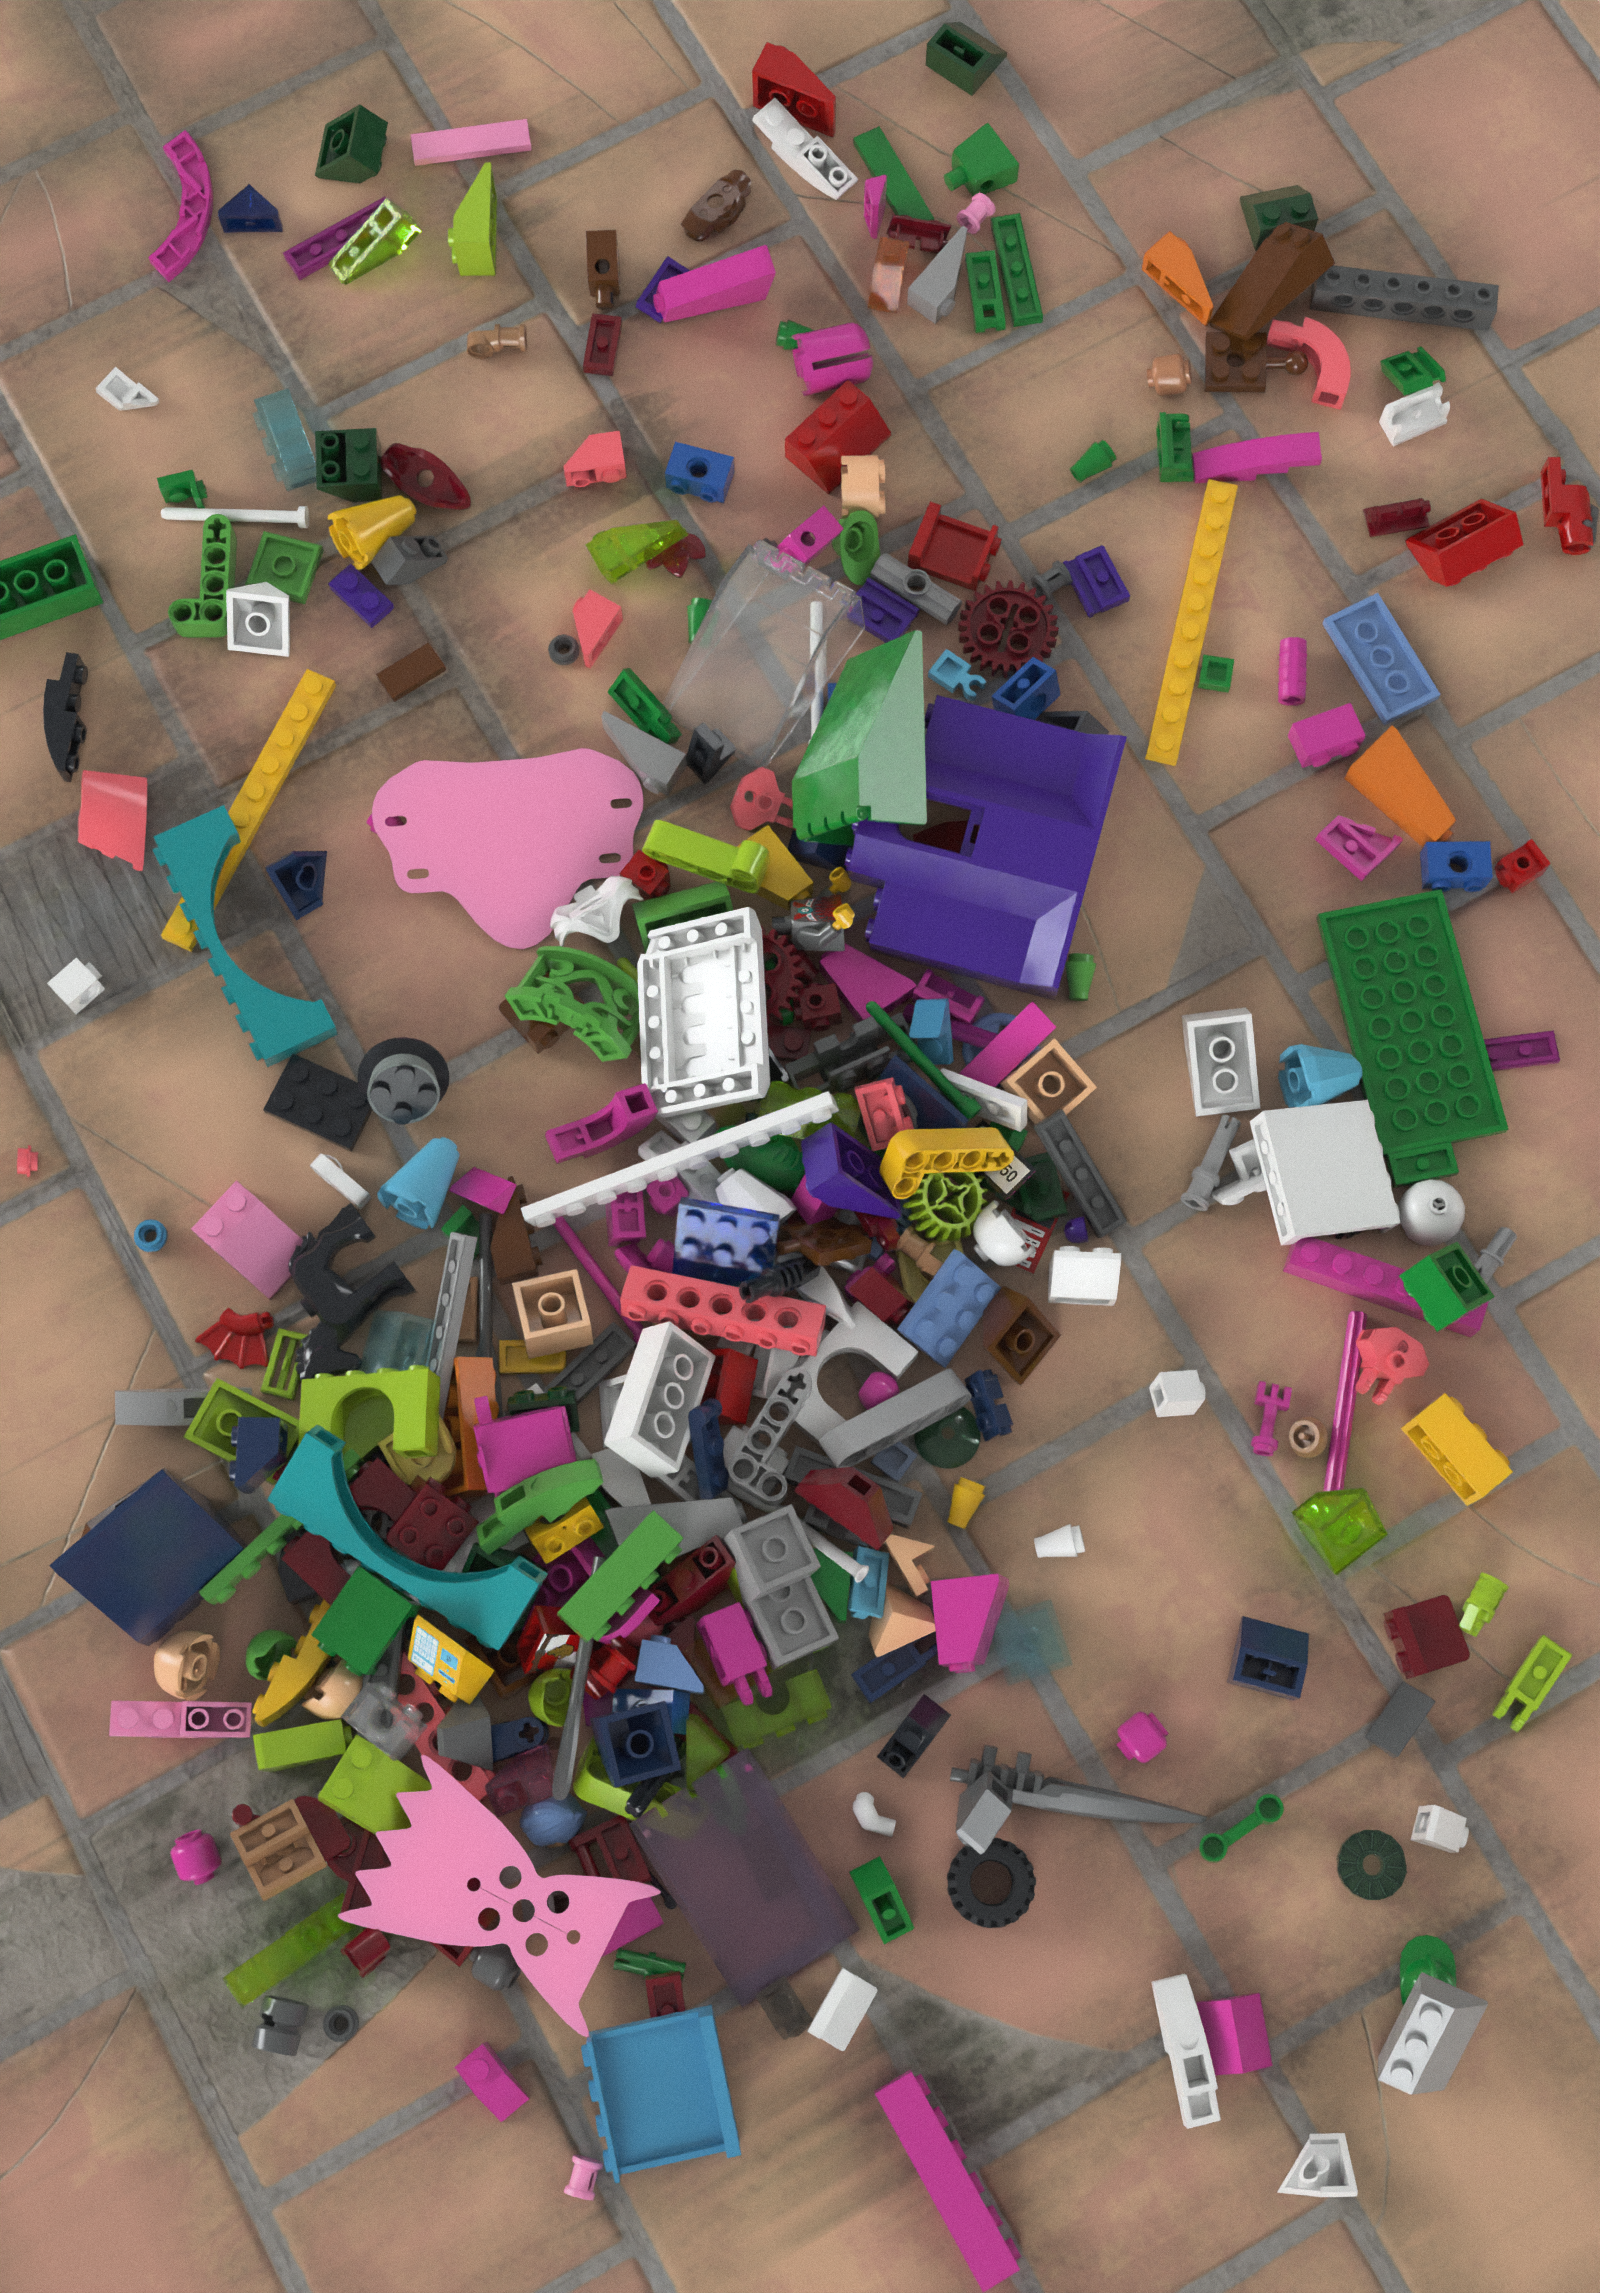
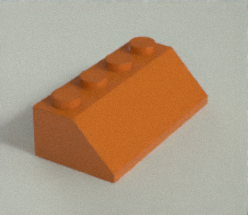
(469, 1380)

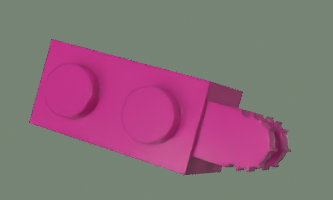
(735, 1650)

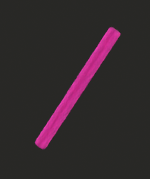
(1345, 1404)

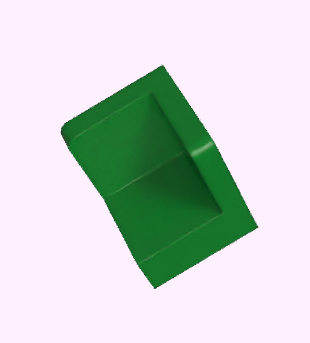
(465, 1223)

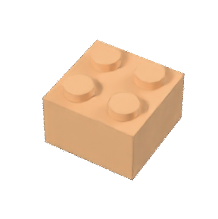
(1048, 1082)
(553, 1313)

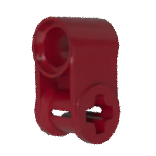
(367, 1950)

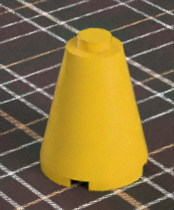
(366, 527)

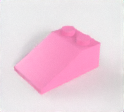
(249, 1239)

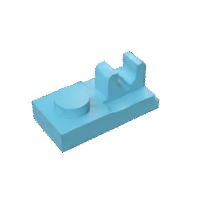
(868, 1596)

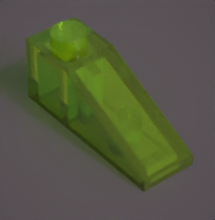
(375, 242)
(628, 547)

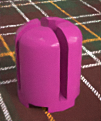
(828, 344)

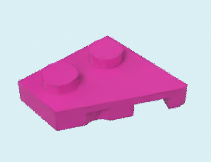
(1356, 845)

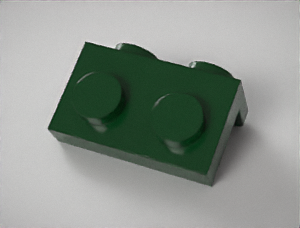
(559, 1395)

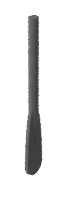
(485, 1346)
(569, 1739)

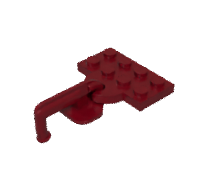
(334, 1844)

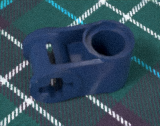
(510, 1738)

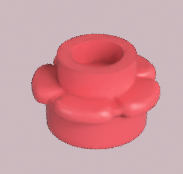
(26, 1161)

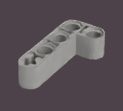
(775, 1431)

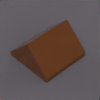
(508, 1674)

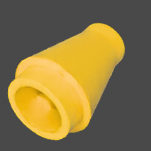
(965, 1500)

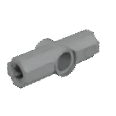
(900, 578)

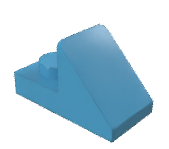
(933, 1029)

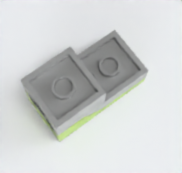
(777, 1588)

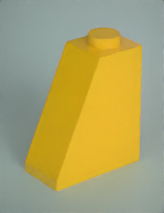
(784, 877)

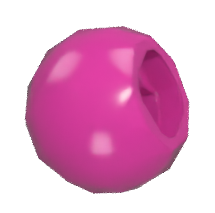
(877, 1389)

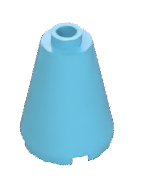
(422, 1184)

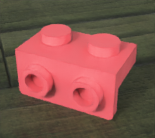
(882, 1111)

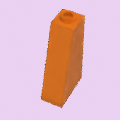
(1401, 789)

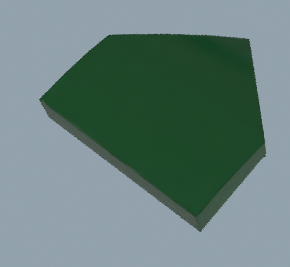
(1042, 1193)

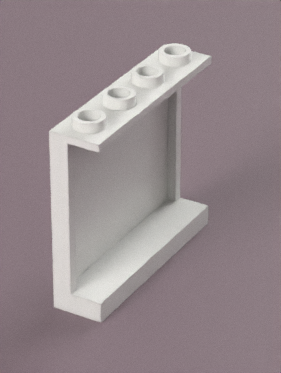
(1324, 1170)

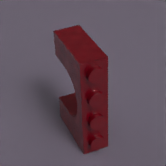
(315, 1556)

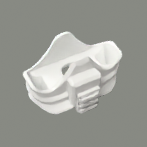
(595, 911)

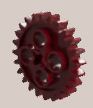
(981, 621)
(783, 977)

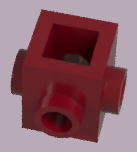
(818, 1007)

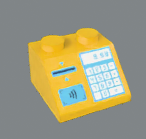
(446, 1662)

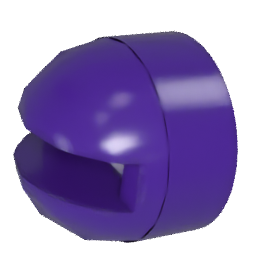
(1076, 1230)

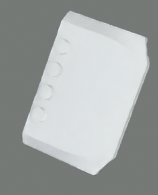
(704, 1013)

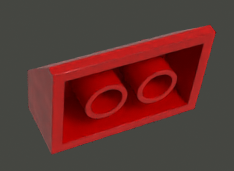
(839, 427)
(1466, 542)

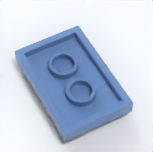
(949, 1308)

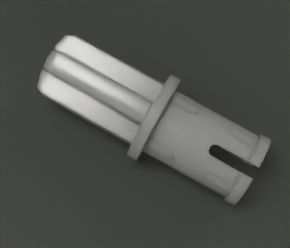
(1494, 1253)

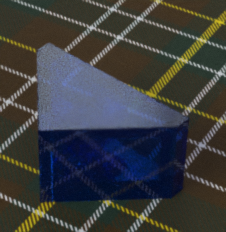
(249, 213)

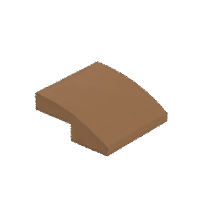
(278, 1850)

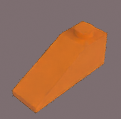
(1176, 271)

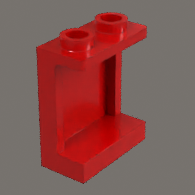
(953, 549)

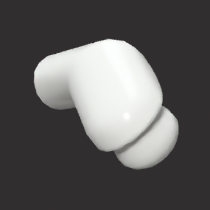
(868, 1816)

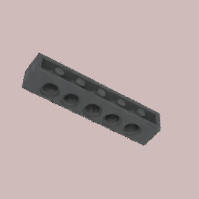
(1405, 297)

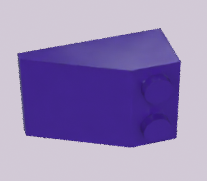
(846, 1174)

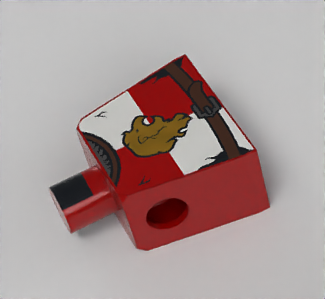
(547, 1641)

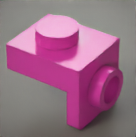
(666, 1195)

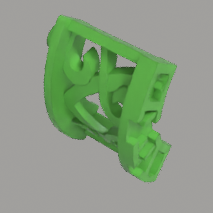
(555, 1001)

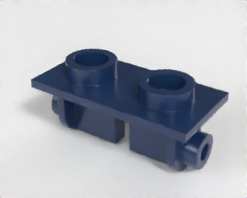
(990, 1419)

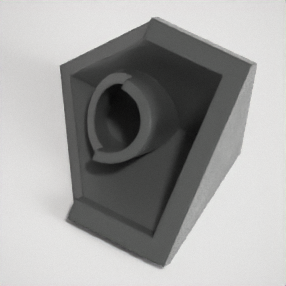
(467, 1734)

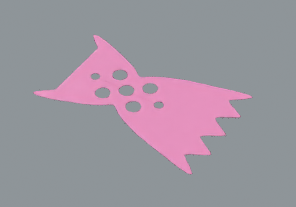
(429, 1898)

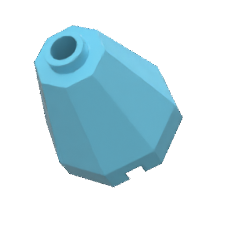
(1316, 1075)

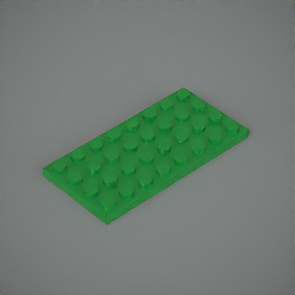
(1412, 1022)

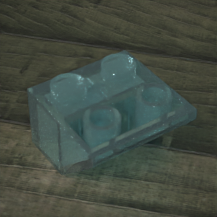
(396, 1341)

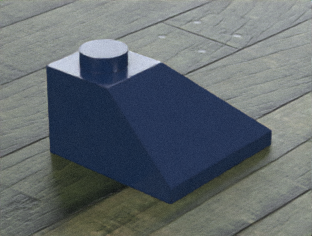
(636, 1743)

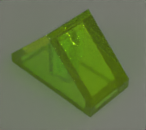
(703, 1749)

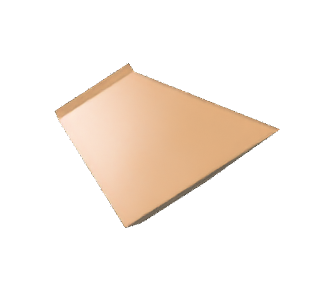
(902, 1622)

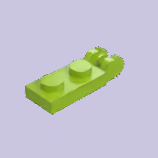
(1533, 1680)

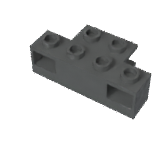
(851, 1060)
(900, 1500)

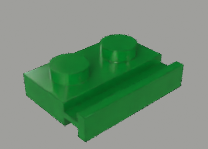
(1412, 371)

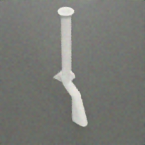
(816, 1539)

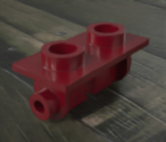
(930, 233)
(1397, 517)

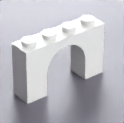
(869, 1339)

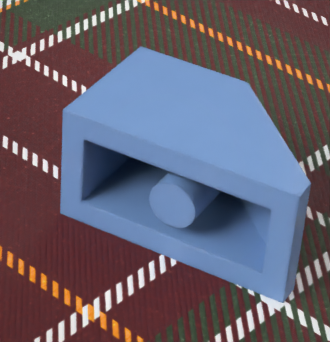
(666, 1667)

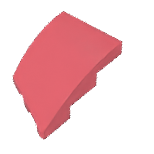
(114, 815)

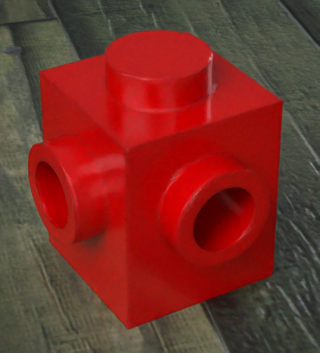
(647, 875)

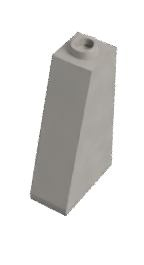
(693, 1520)

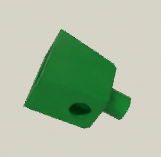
(982, 163)

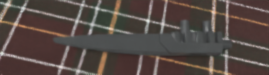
(1069, 1797)

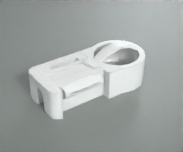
(340, 1180)

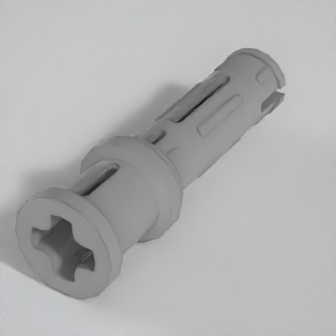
(1206, 1176)

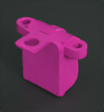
(521, 1444)

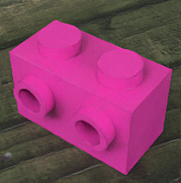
(1326, 736)

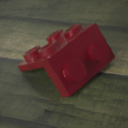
(432, 1525)
(1426, 1636)

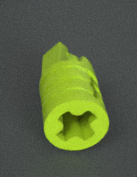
(1482, 1603)

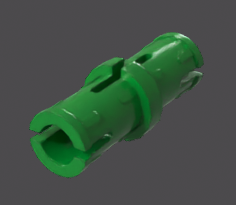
(646, 1964)

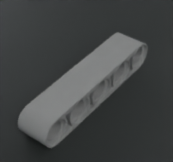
(895, 1419)

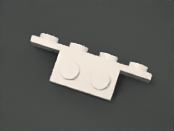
(1249, 1173)

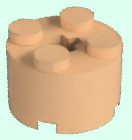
(861, 485)

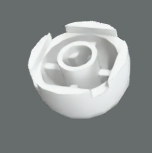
(1431, 1212)
(1000, 1237)

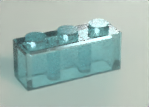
(285, 439)

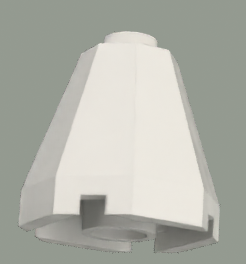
(749, 1192)

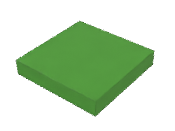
(286, 565)

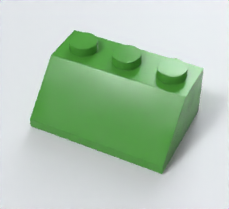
(680, 908)

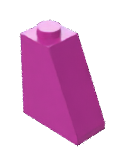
(864, 980)

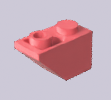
(596, 460)

